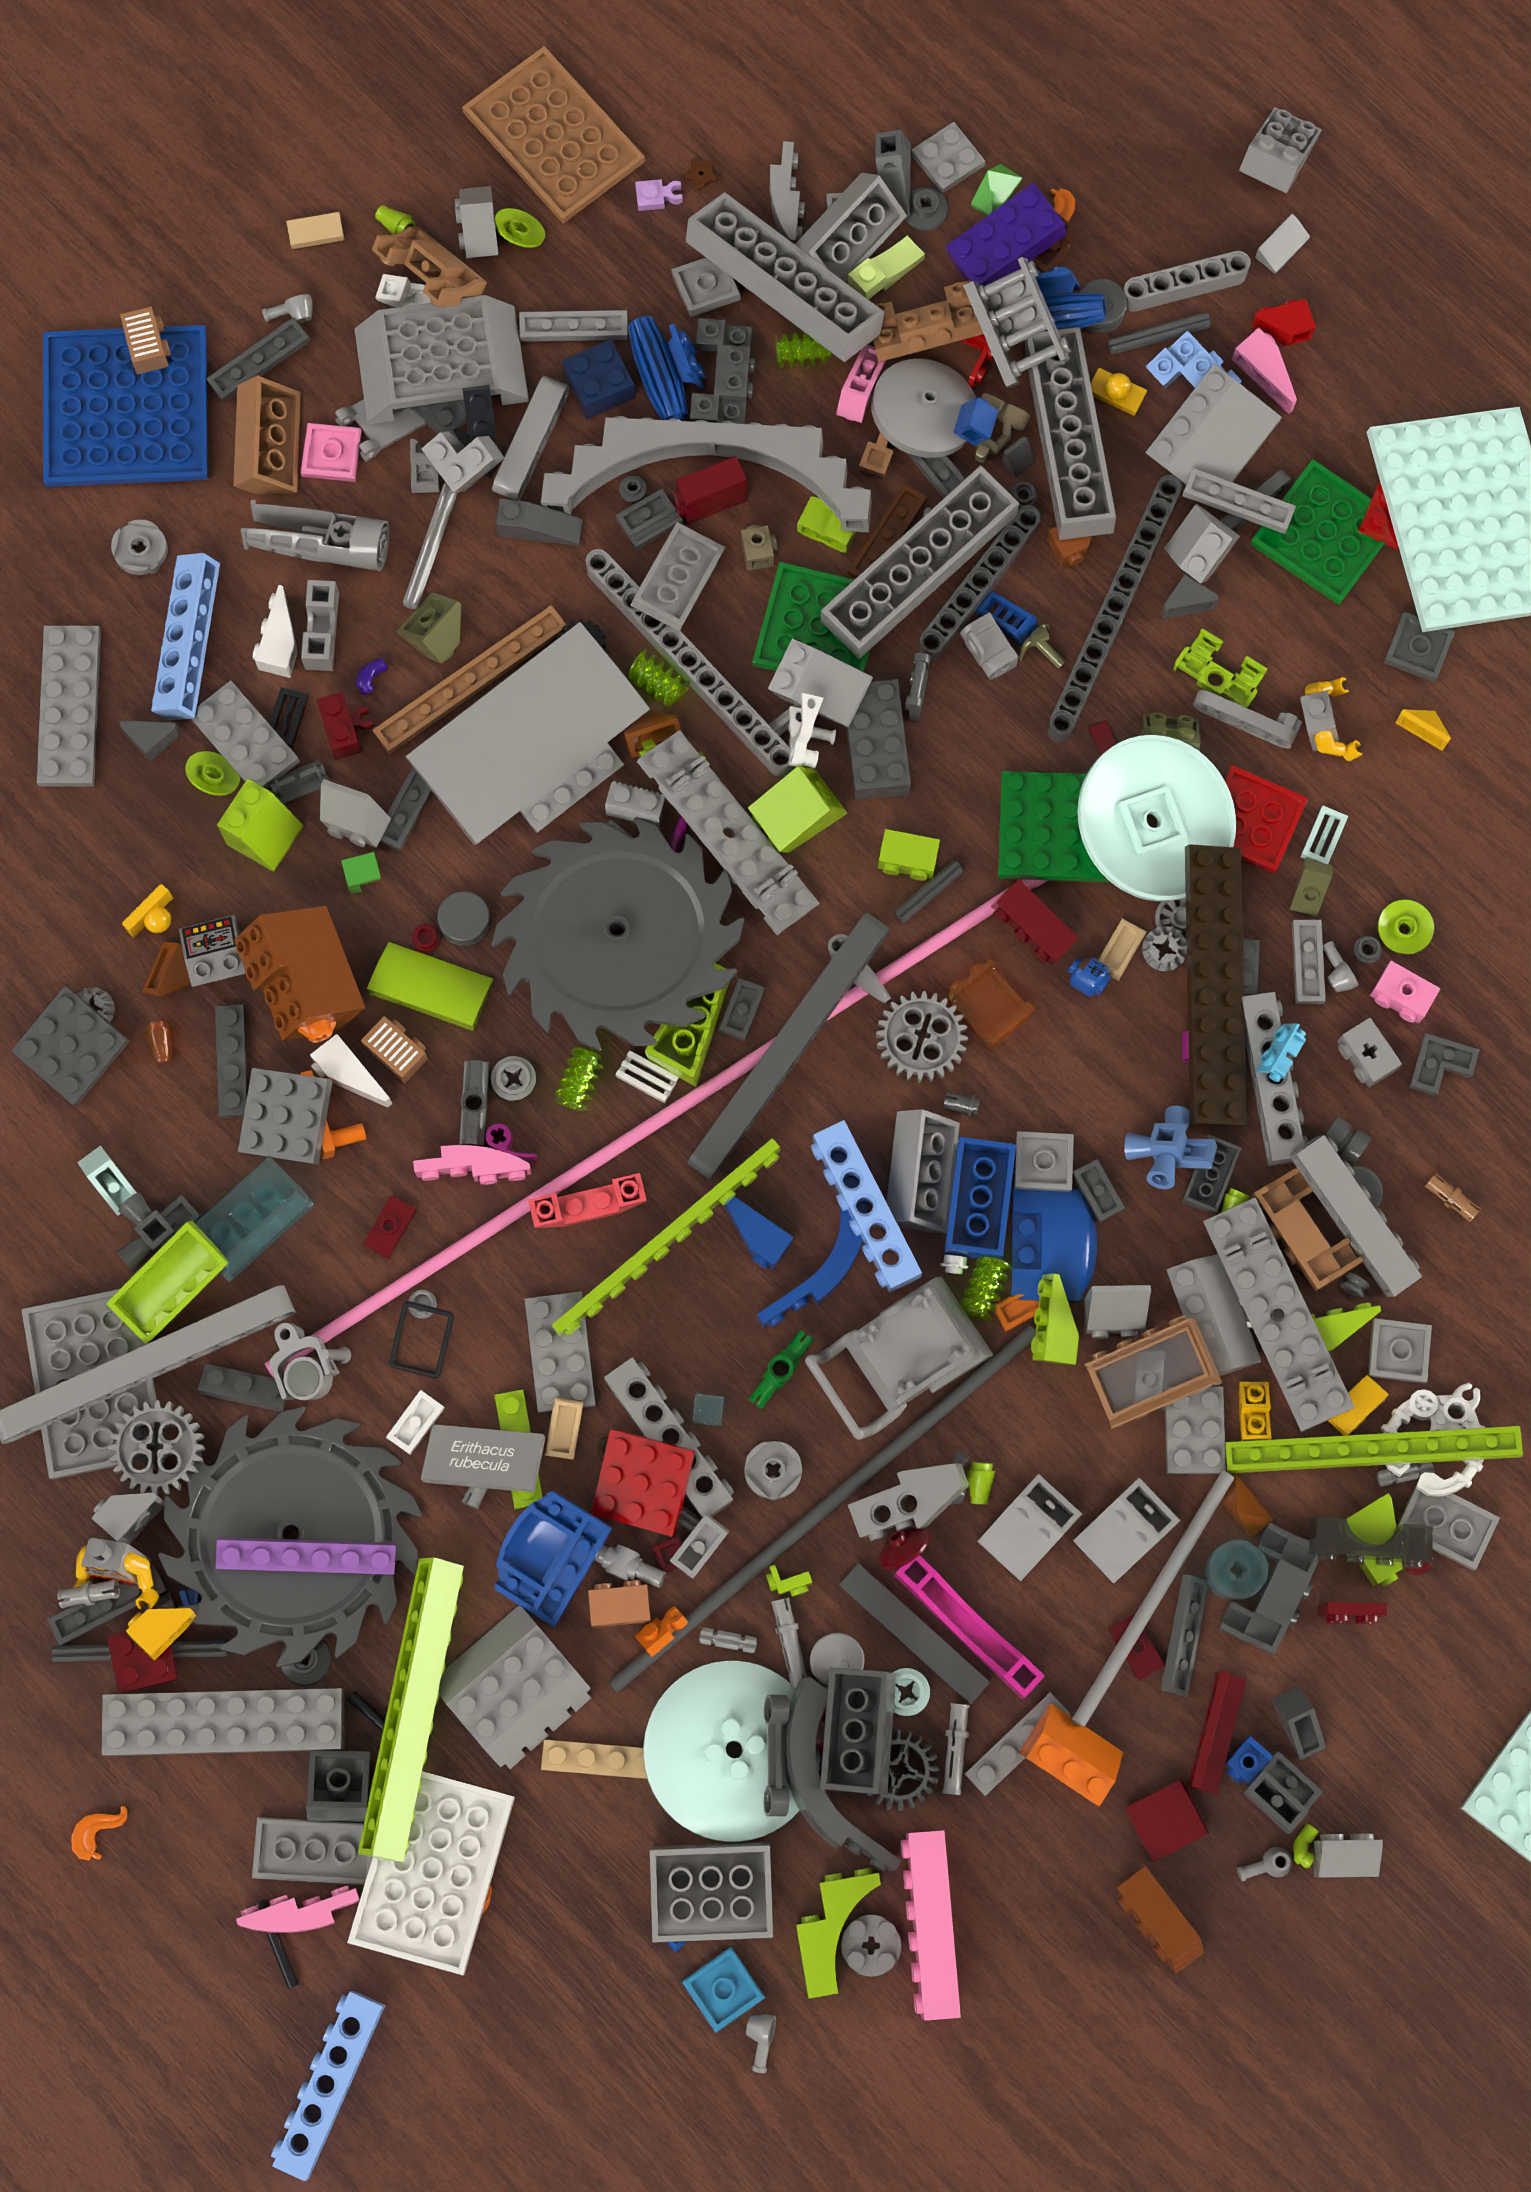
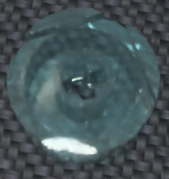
(1246, 1557)

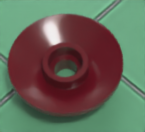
(903, 1547)

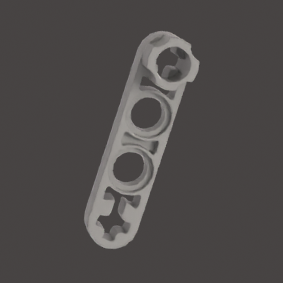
(1278, 732)

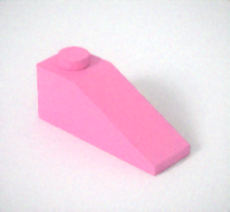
(1264, 365)
(859, 386)

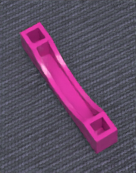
(969, 1627)

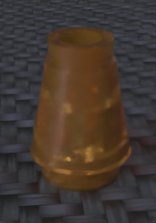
(159, 1040)

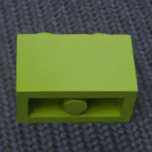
(908, 855)

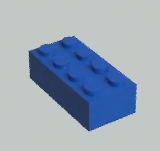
(979, 1198)

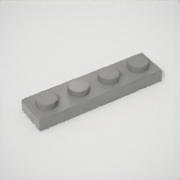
(573, 325)
(1239, 501)
(1004, 1754)

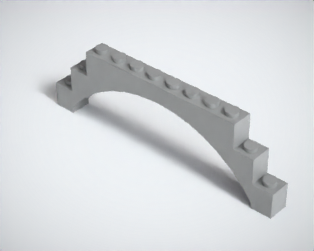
(645, 441)

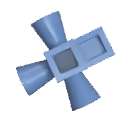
(1170, 1148)

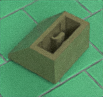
(1180, 728)

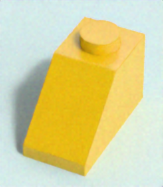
(159, 1628)

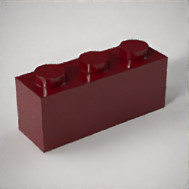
(1033, 923)

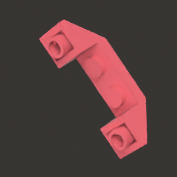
(589, 1204)

